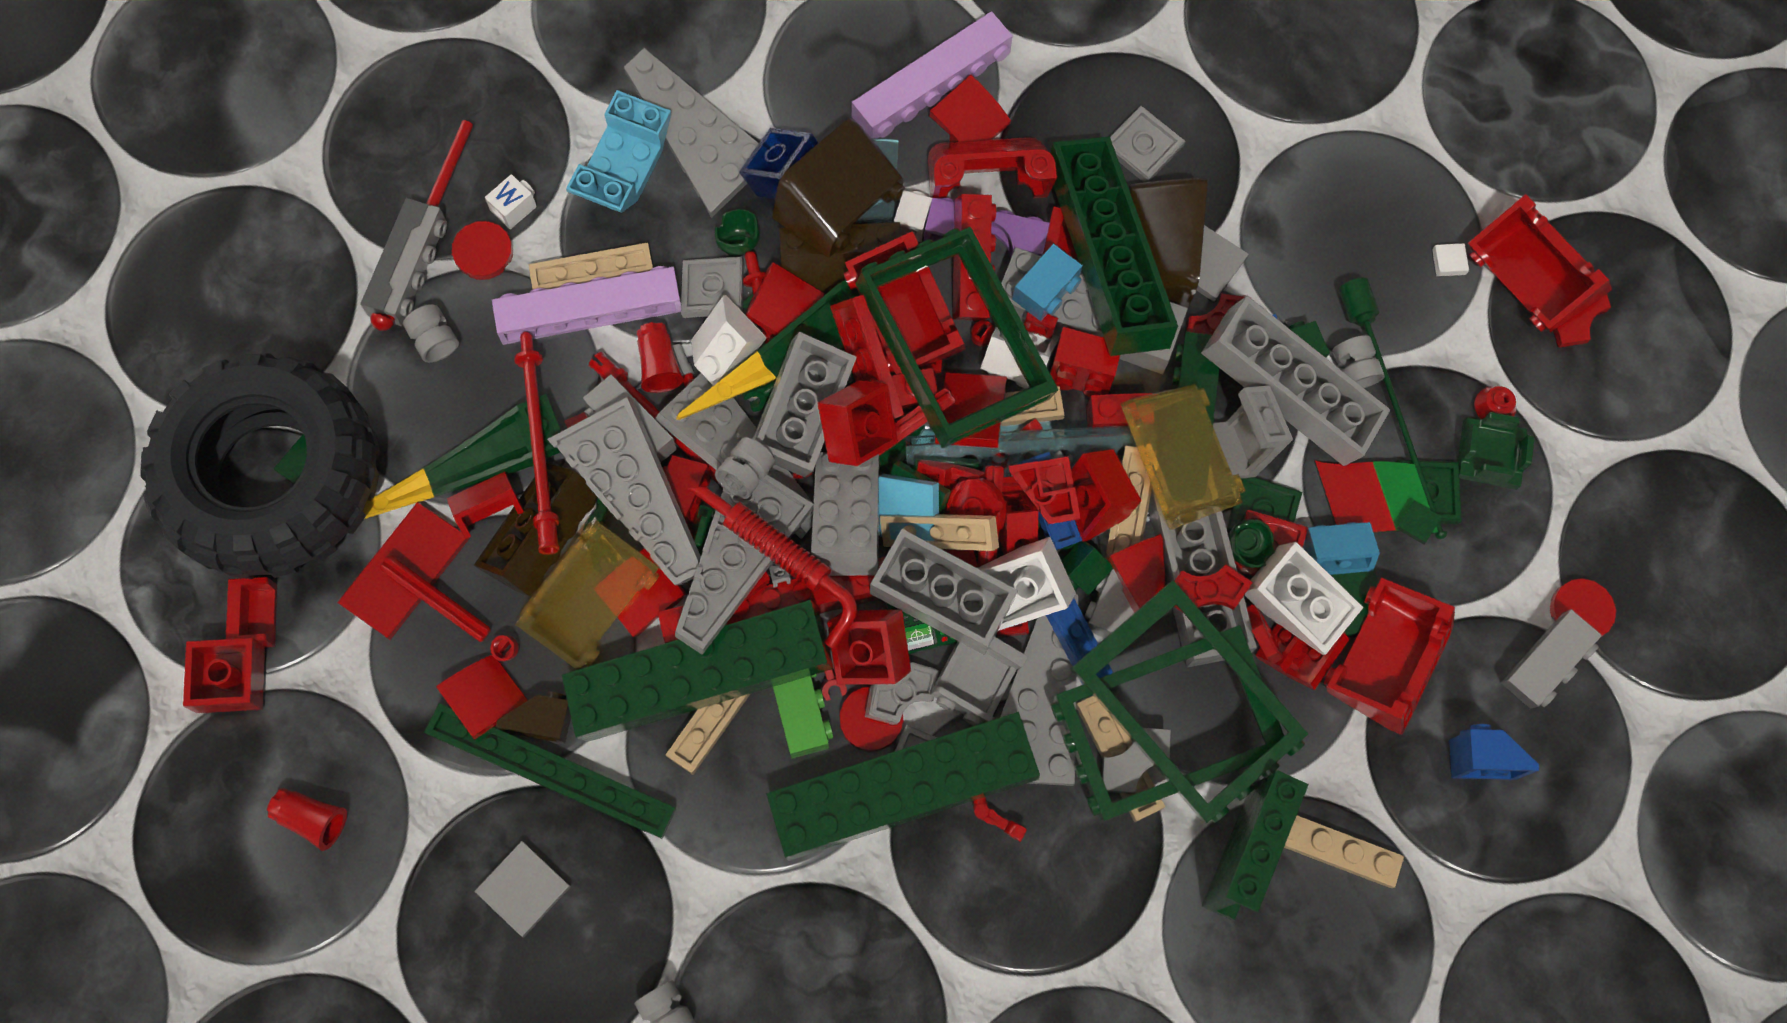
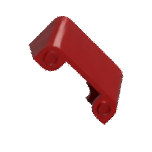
(1027, 156)
(1538, 265)
(914, 306)
(1392, 654)

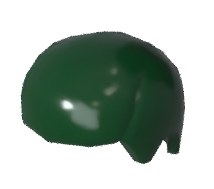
(737, 232)
(1251, 543)

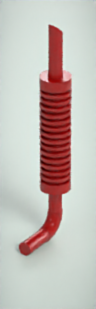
(784, 553)

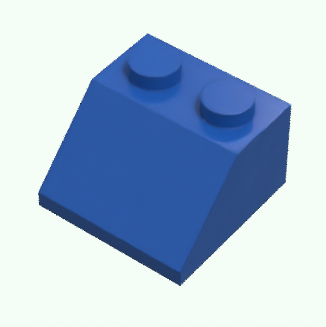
(1488, 755)

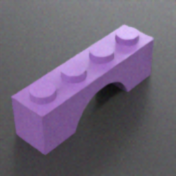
(1010, 229)

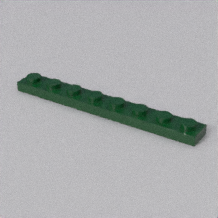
(554, 773)

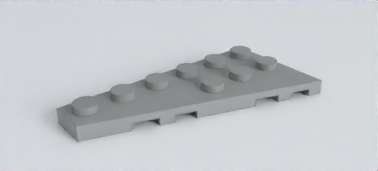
(699, 135)
(716, 433)
(626, 475)
(732, 566)
(1032, 692)

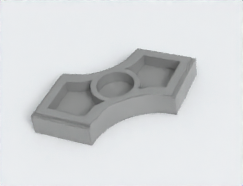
(889, 701)
(1124, 770)

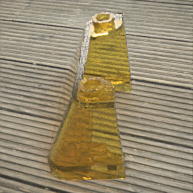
(1182, 454)
(586, 593)

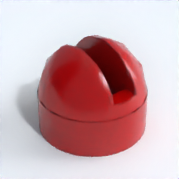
(985, 339)
(500, 643)

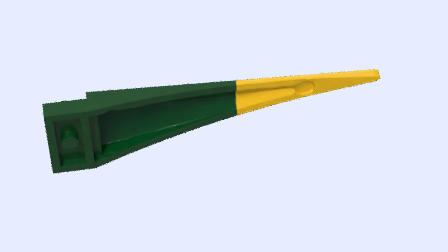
(767, 361)
(494, 450)

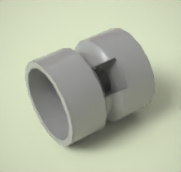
(431, 332)
(1357, 360)
(744, 468)
(663, 1006)

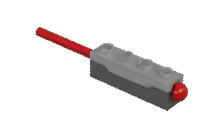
(410, 248)

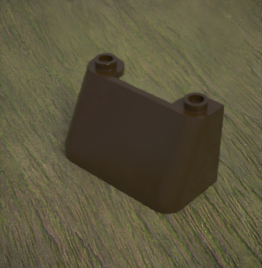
(835, 188)
(1174, 227)

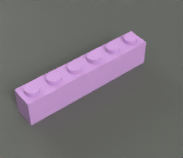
(932, 76)
(587, 304)

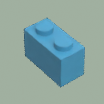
(1047, 283)
(1343, 547)

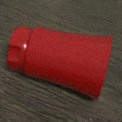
(657, 359)
(308, 817)

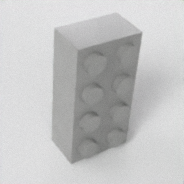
(791, 417)
(846, 516)
(943, 591)

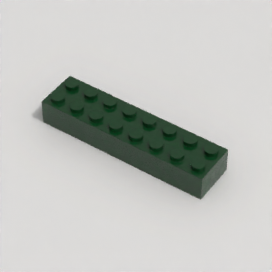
(1112, 248)
(679, 679)
(903, 786)

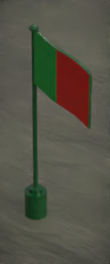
(1378, 489)

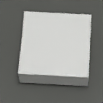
(1450, 259)

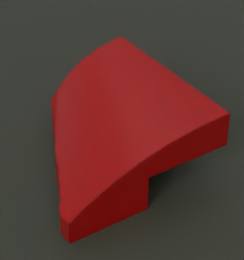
(1049, 488)
(1140, 570)

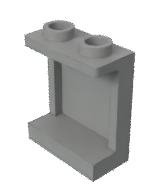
(1253, 432)
(977, 681)

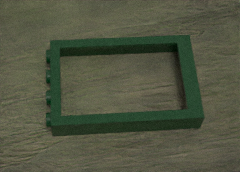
(1002, 311)
(1128, 632)
(1088, 771)

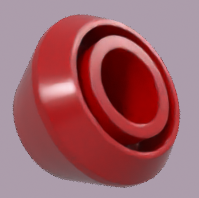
(1495, 400)

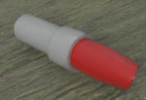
(685, 367)

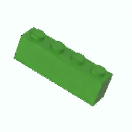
(801, 717)

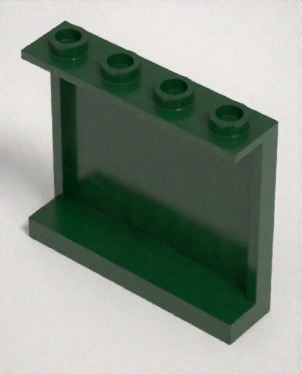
(1255, 845)

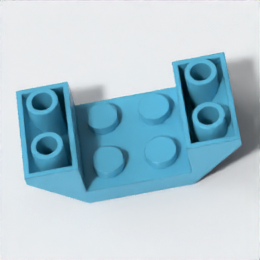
(624, 153)

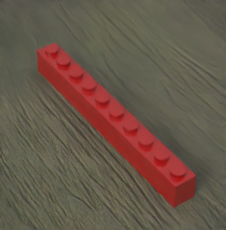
(785, 595)

